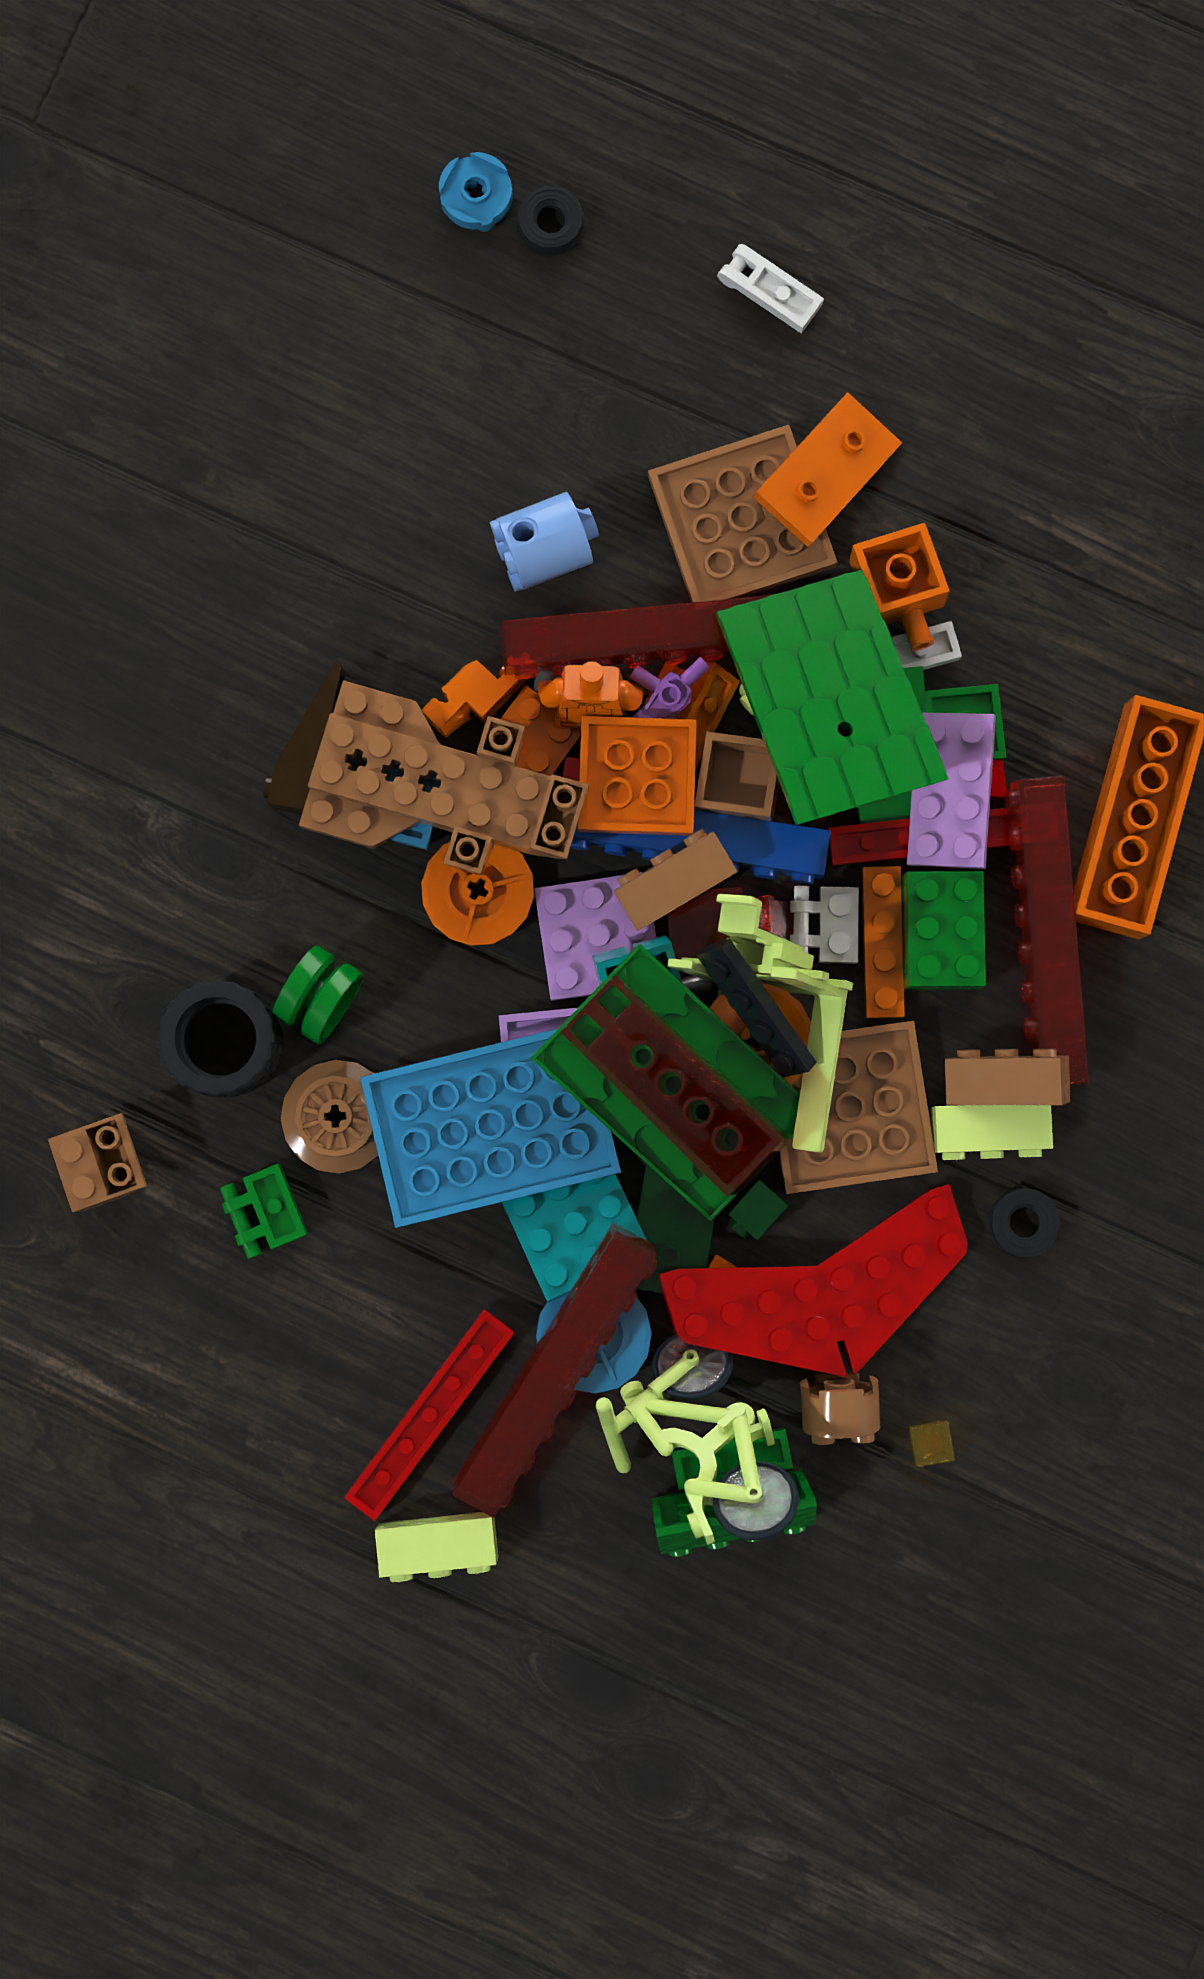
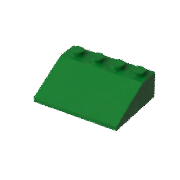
(676, 1535)

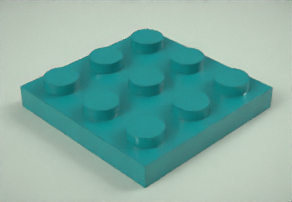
(566, 1226)

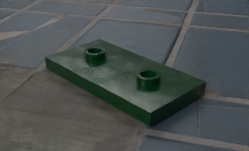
(673, 1227)

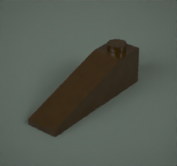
(289, 784)

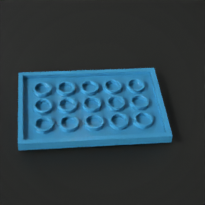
(480, 1131)

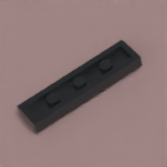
(756, 1008)

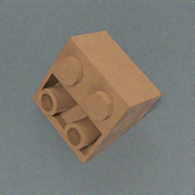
(97, 1163)

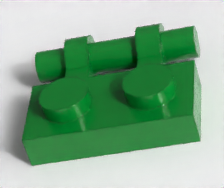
(274, 1208)

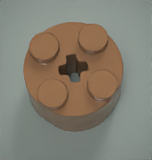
(840, 1408)

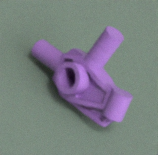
(670, 693)

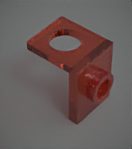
(776, 917)

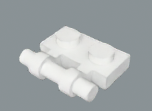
(837, 923)

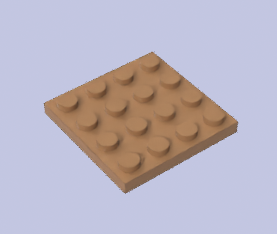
(723, 534)
(875, 1115)

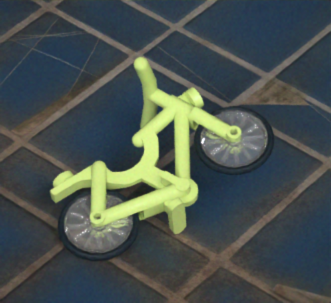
(750, 1499)

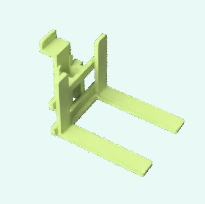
(790, 968)

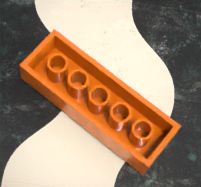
(1138, 817)

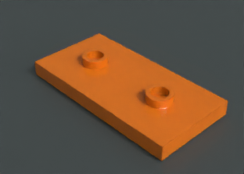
(827, 469)

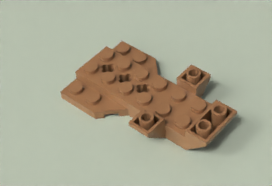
(479, 795)

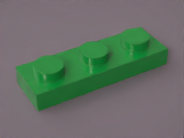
(688, 1465)

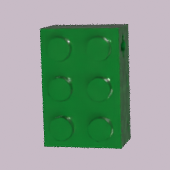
(943, 930)

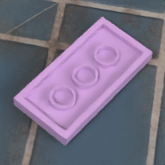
(953, 816)

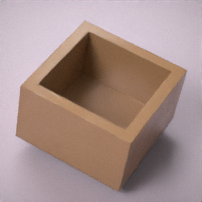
(737, 777)

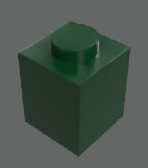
(755, 1211)

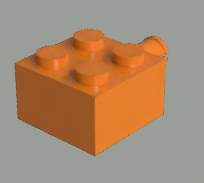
(904, 579)

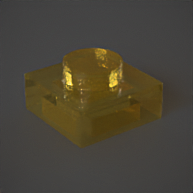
(931, 1443)

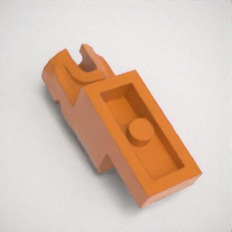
(470, 691)

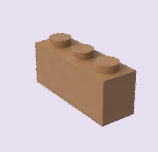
(674, 878)
(1007, 1078)

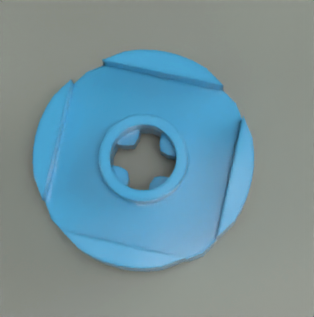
(478, 212)

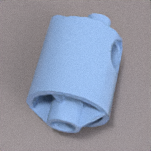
(544, 540)

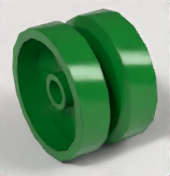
(317, 994)

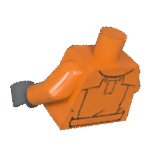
(588, 692)

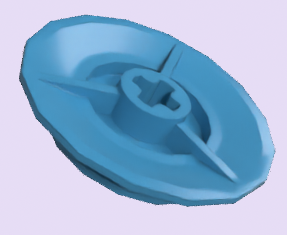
(620, 1357)

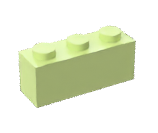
(991, 1130)
(436, 1546)

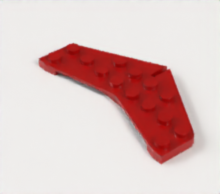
(804, 1310)

